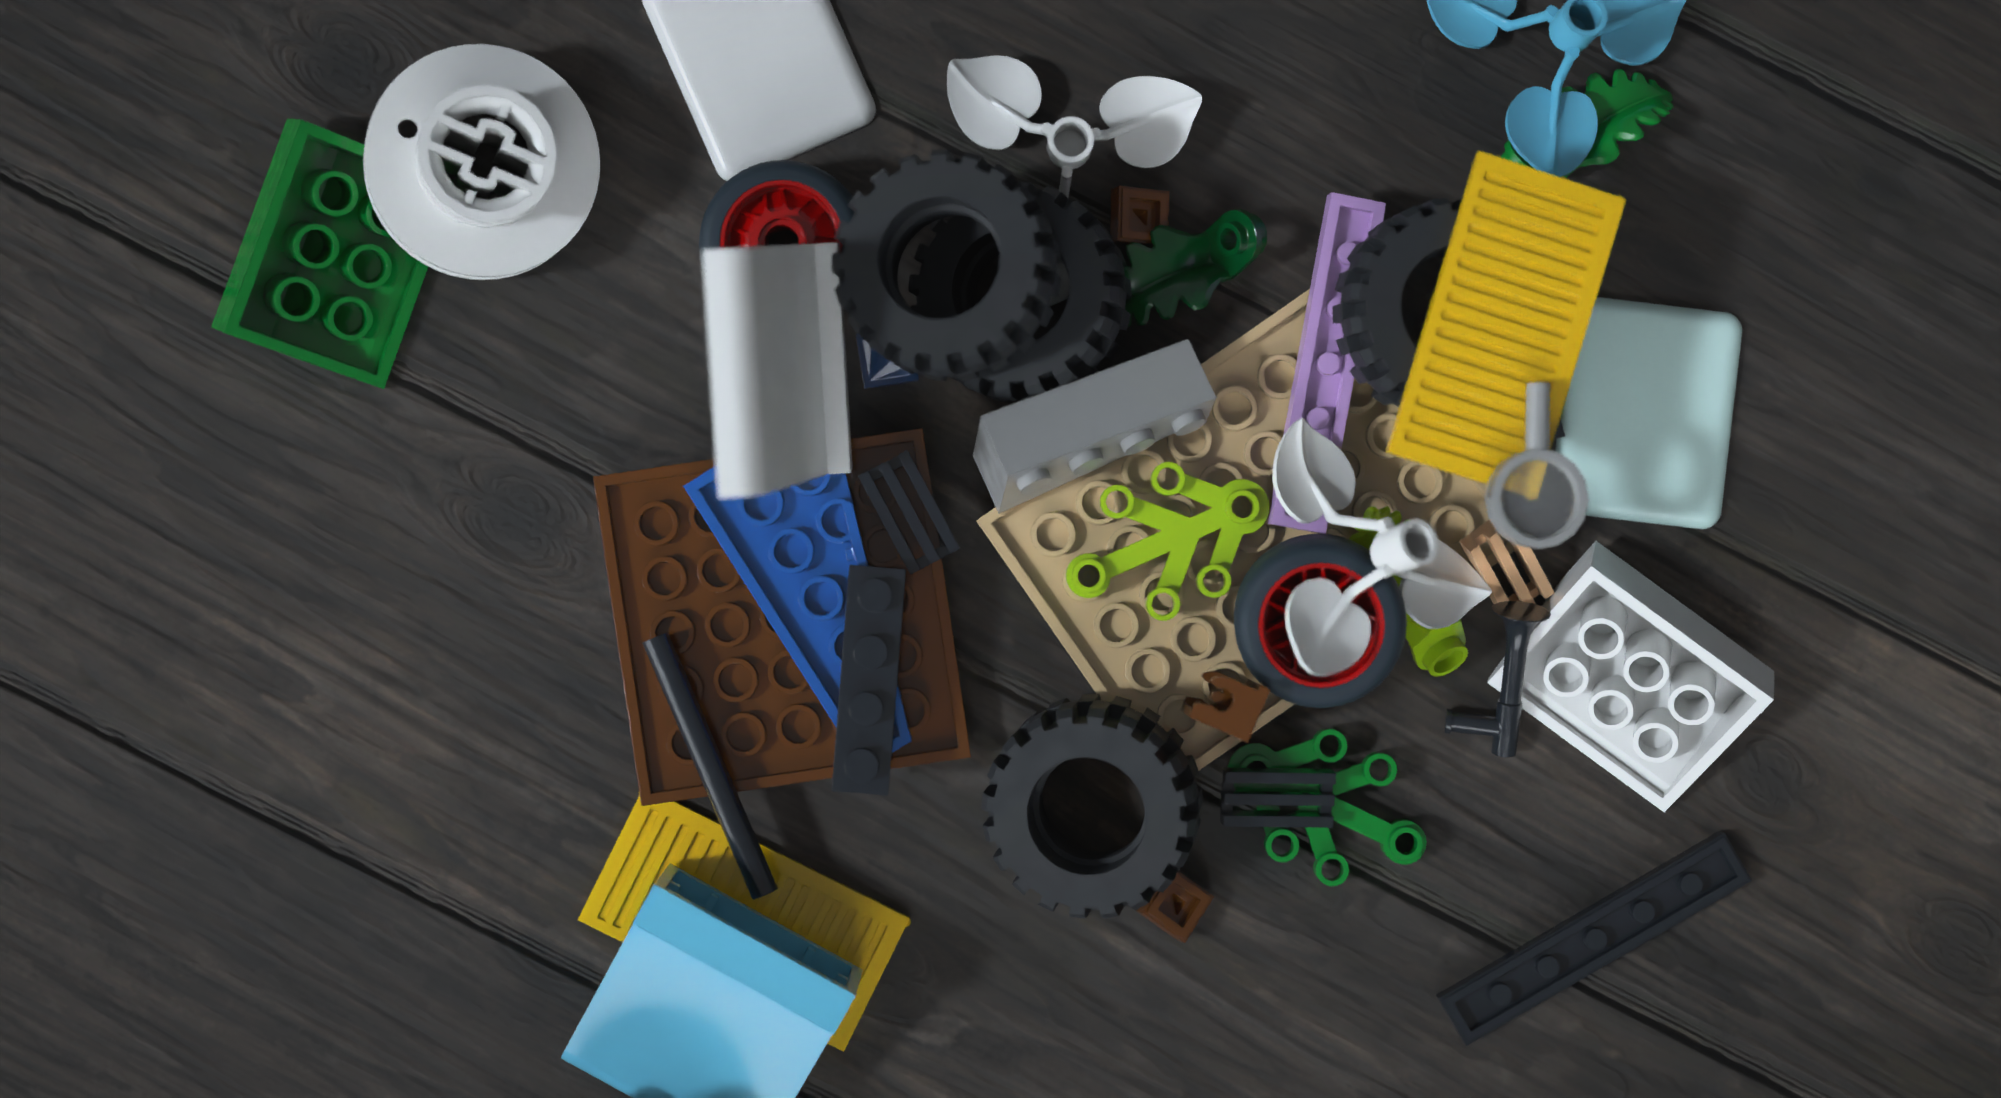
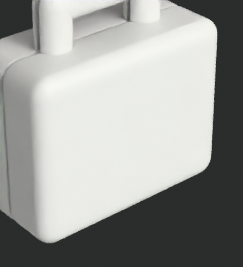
(762, 76)

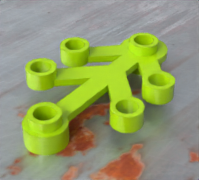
(1176, 535)

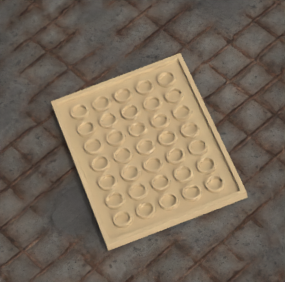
(1162, 661)

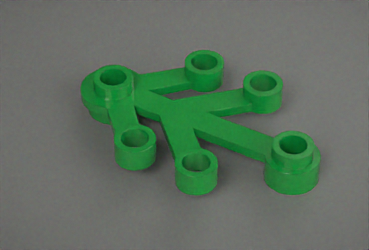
(1343, 812)

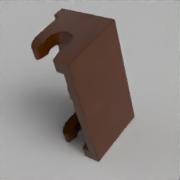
(1235, 707)

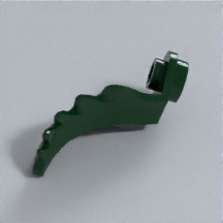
(1190, 264)

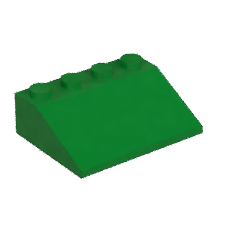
(319, 265)

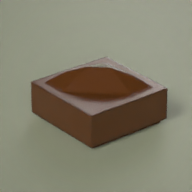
(1136, 213)
(1178, 907)

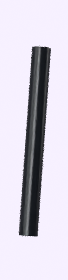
(710, 766)

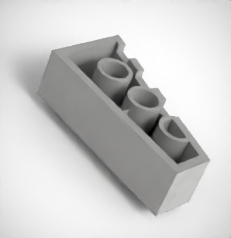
(1090, 423)

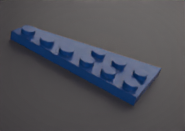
(796, 563)

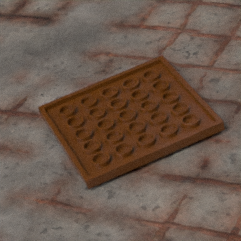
(762, 713)

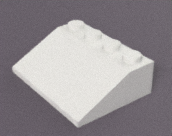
(1638, 678)

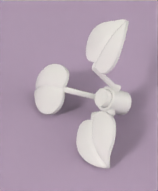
(1143, 114)
(1322, 623)

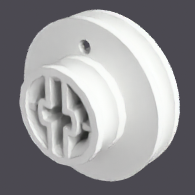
(454, 223)

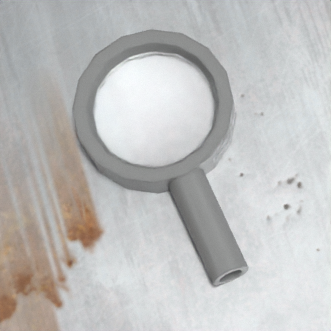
(1536, 493)

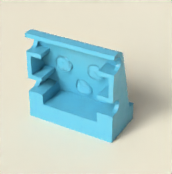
(711, 1001)

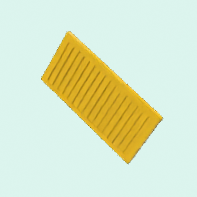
(1504, 315)
(804, 902)

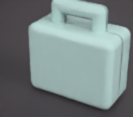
(1653, 412)

